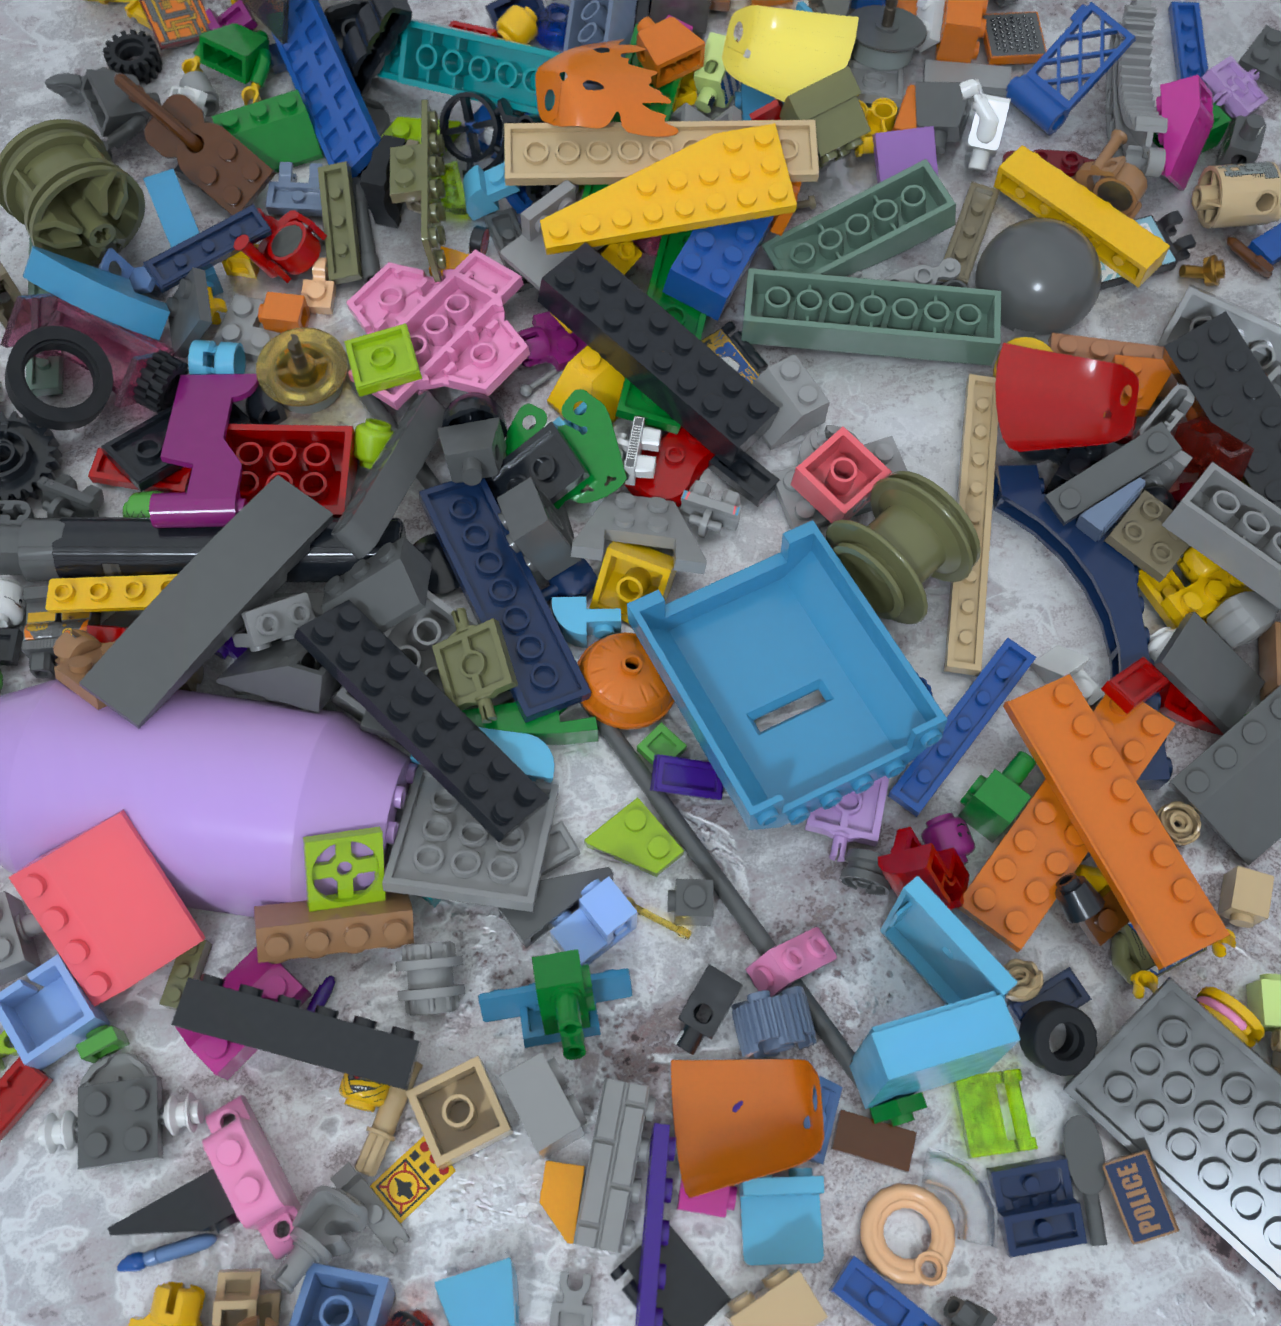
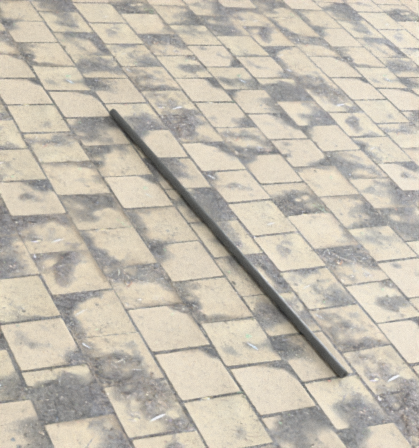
(675, 821)

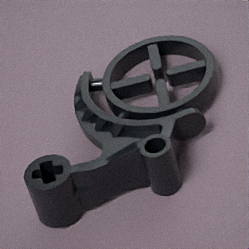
(504, 109)

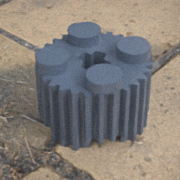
(774, 1023)

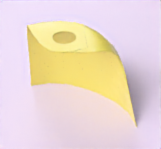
(787, 48)

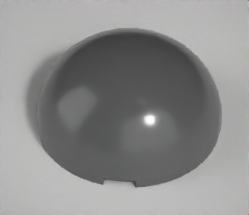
(1044, 275)

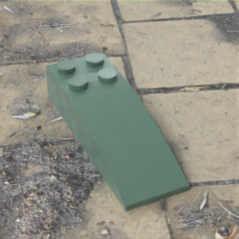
(867, 226)

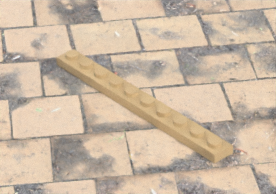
(975, 497)

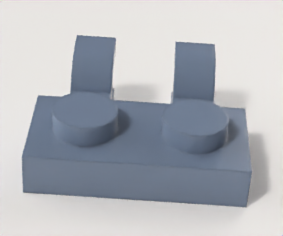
(291, 195)

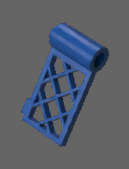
(1038, 98)

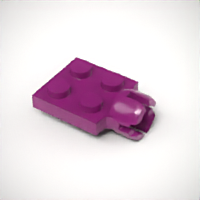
(550, 342)

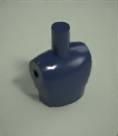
(572, 582)

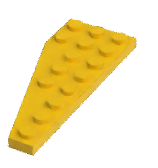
(705, 185)

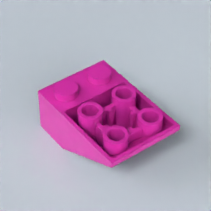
(1190, 120)

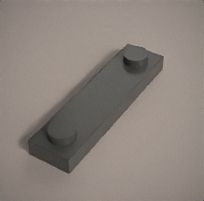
(1112, 473)

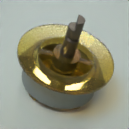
(302, 369)

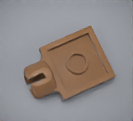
(76, 659)

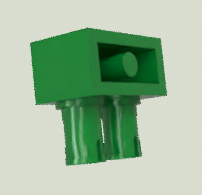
(997, 799)
(564, 998)

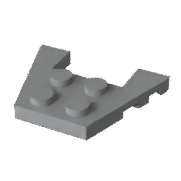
(640, 522)

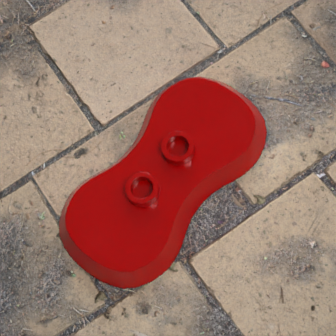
(678, 466)

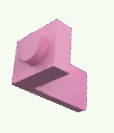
(791, 961)

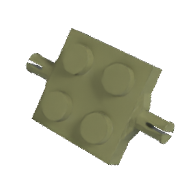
(475, 664)

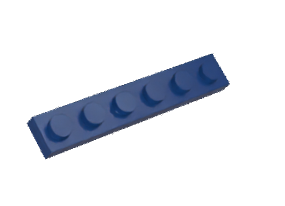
(962, 727)

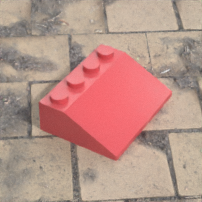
(107, 908)

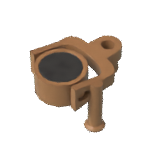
(1119, 182)

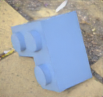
(598, 924)

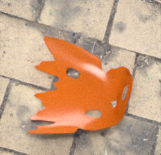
(623, 90)

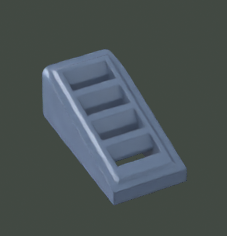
(1103, 515)

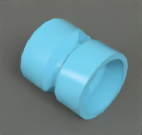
(209, 358)

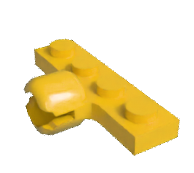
(1207, 590)

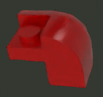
(939, 870)

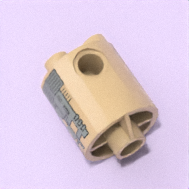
(1238, 195)

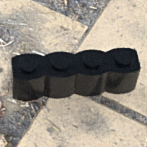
(374, 38)

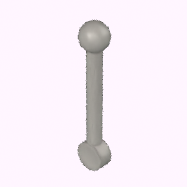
(526, 389)

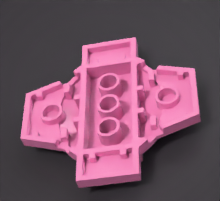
(452, 323)

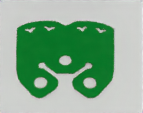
(595, 449)

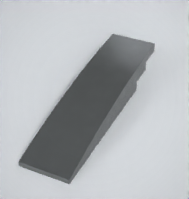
(207, 601)

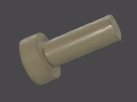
(810, 202)

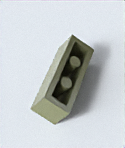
(190, 965)

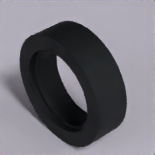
(66, 340)

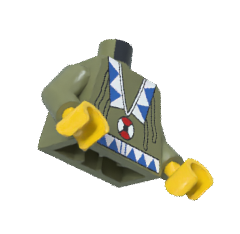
(1136, 965)

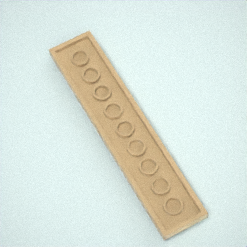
(608, 154)

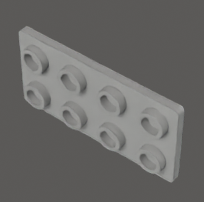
(528, 251)

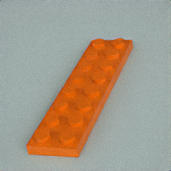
(1042, 843)

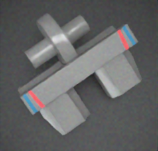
(708, 512)

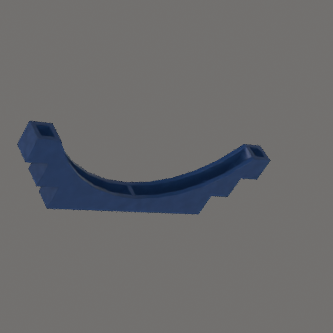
(1100, 571)

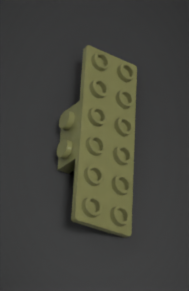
(416, 177)

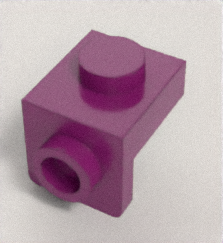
(237, 14)

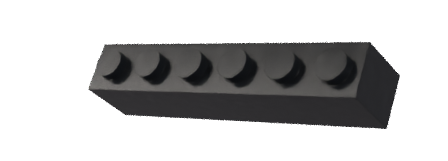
(296, 1032)

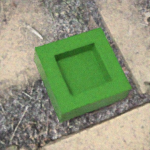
(661, 742)
(102, 1042)

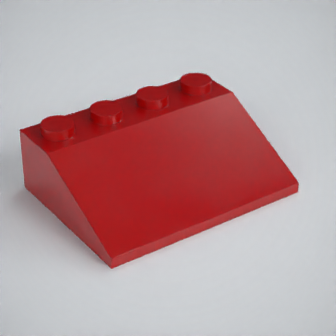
(309, 457)

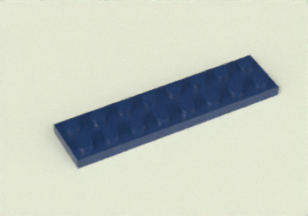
(504, 588)

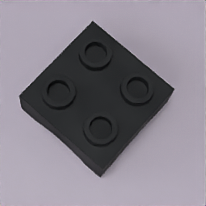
(376, 184)

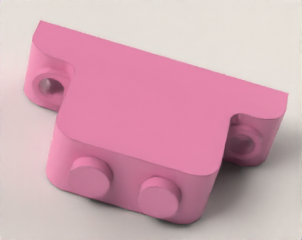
(251, 1174)

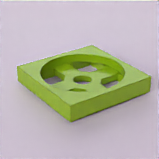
(346, 896)

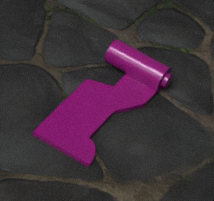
(198, 442)

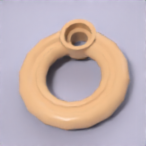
(880, 1255)

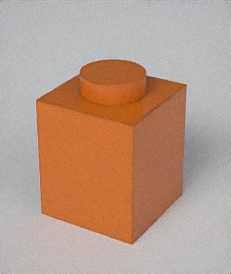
(283, 312)

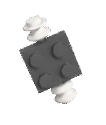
(120, 1122)

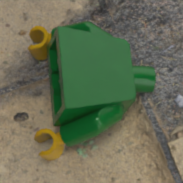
(236, 54)

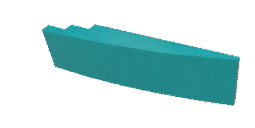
(467, 61)

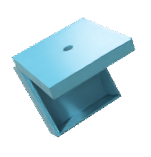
(947, 1040)

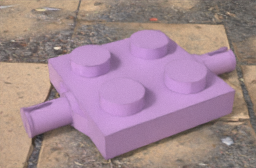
(1234, 88)
(852, 820)

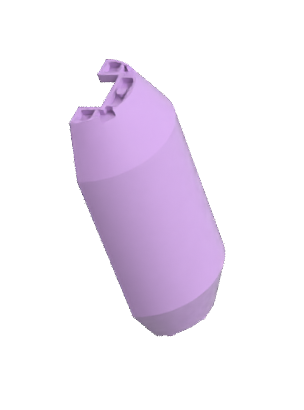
(207, 783)

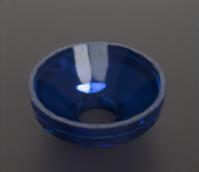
(551, 31)

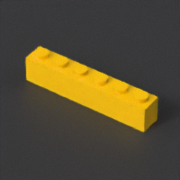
(1054, 195)

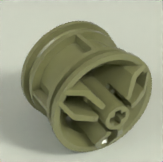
(69, 191)

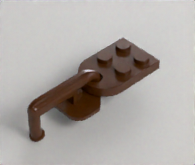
(202, 149)

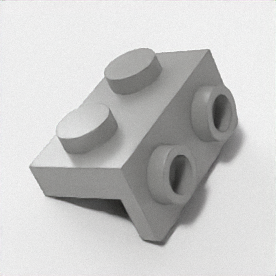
(274, 622)

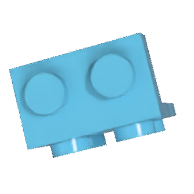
(782, 1219)

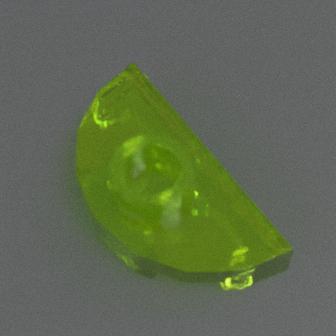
(455, 199)

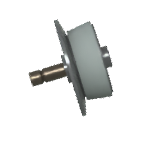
(886, 36)

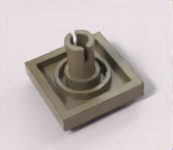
(1145, 540)

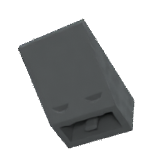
(282, 674)

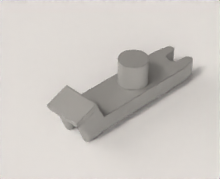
(380, 1218)

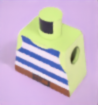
(712, 81)

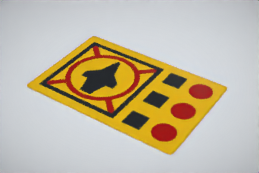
(410, 1180)

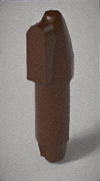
(1255, 263)

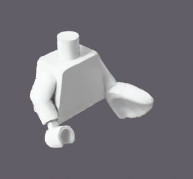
(988, 120)

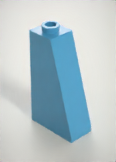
(176, 215)

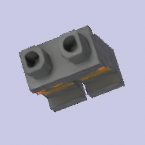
(45, 628)

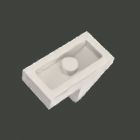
(1062, 662)

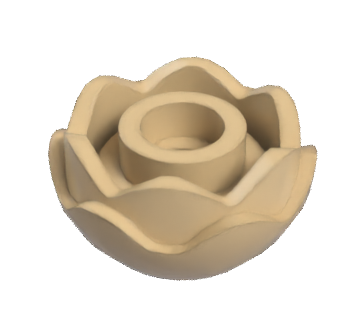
(1186, 817)
(1028, 977)

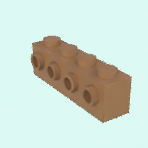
(293, 932)

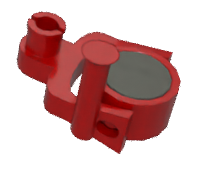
(290, 245)

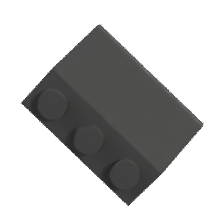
(384, 586)

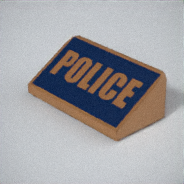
(1140, 1197)

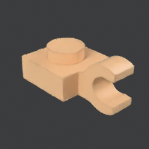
(320, 291)

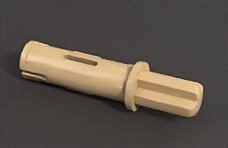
(383, 1128)

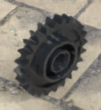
(25, 457)

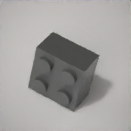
(536, 529)

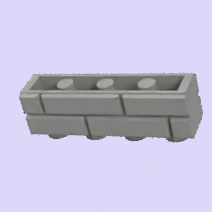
(612, 1166)

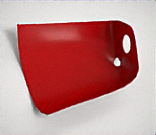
(1061, 399)

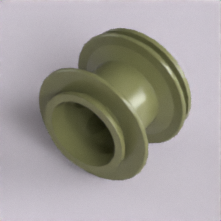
(913, 537)

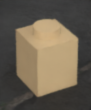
(1245, 896)

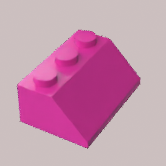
(226, 1057)

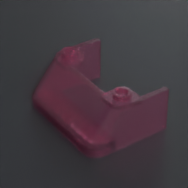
(123, 347)

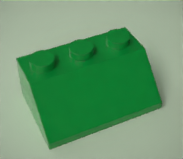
(274, 130)

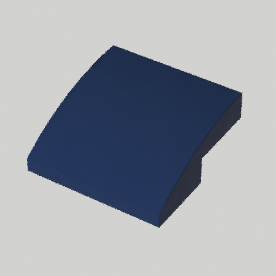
(1036, 1206)

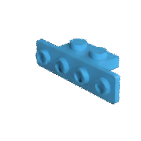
(524, 1003)

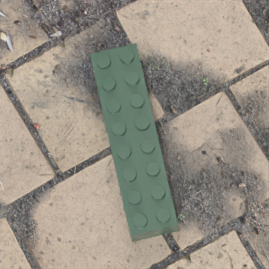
(872, 316)

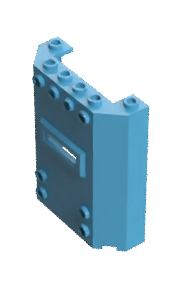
(770, 641)

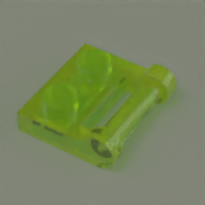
(983, 1118)

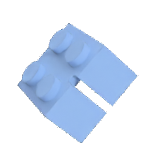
(51, 1020)

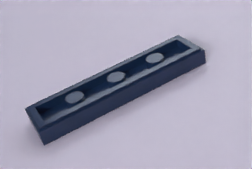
(206, 248)

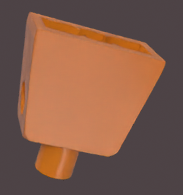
(669, 49)

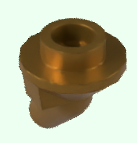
(1211, 271)

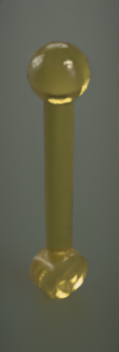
(679, 930)

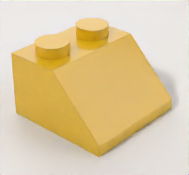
(629, 574)

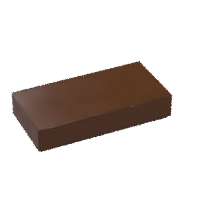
(873, 1142)

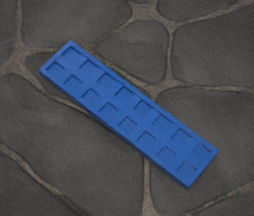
(327, 87)

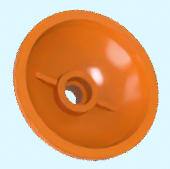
(620, 694)

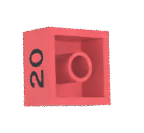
(839, 476)

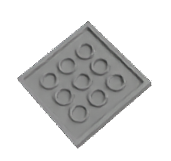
(454, 858)

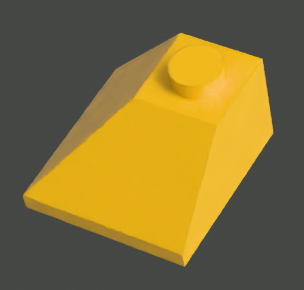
(592, 374)

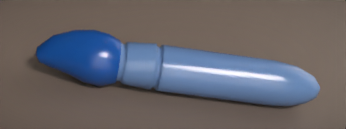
(139, 1260)

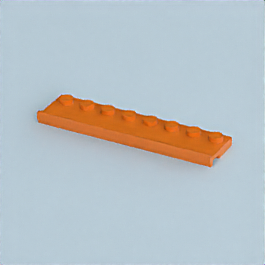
(1116, 822)

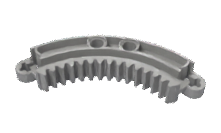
(1129, 93)

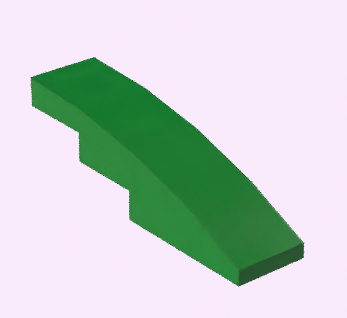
(546, 728)

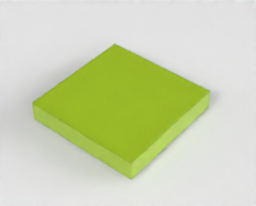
(382, 360)

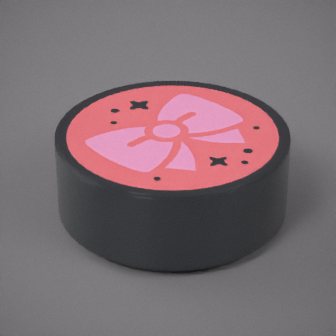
(479, 239)

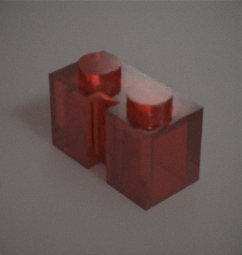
(1212, 444)

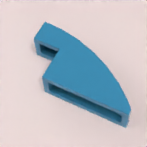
(96, 292)

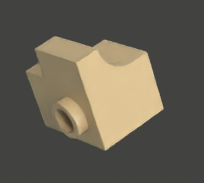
(240, 1297)

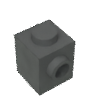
(691, 902)

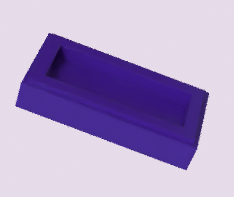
(685, 777)

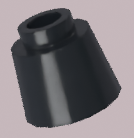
(1078, 898)

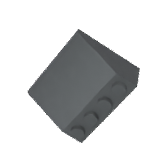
(1239, 782)

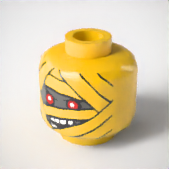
(362, 1093)

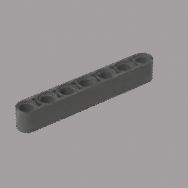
(390, 476)

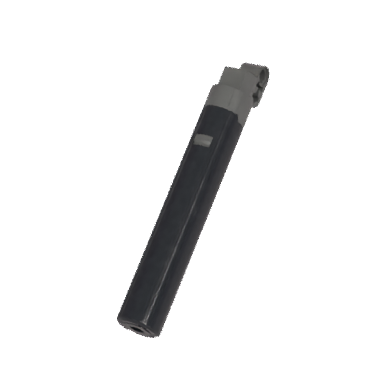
(133, 547)

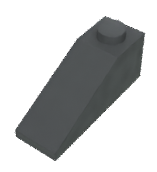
(552, 900)

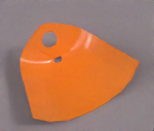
(761, 1138)

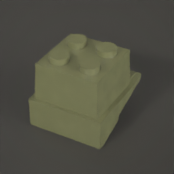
(835, 111)

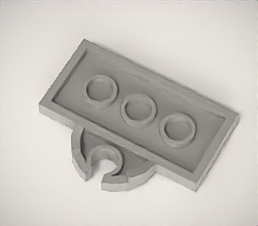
(796, 507)

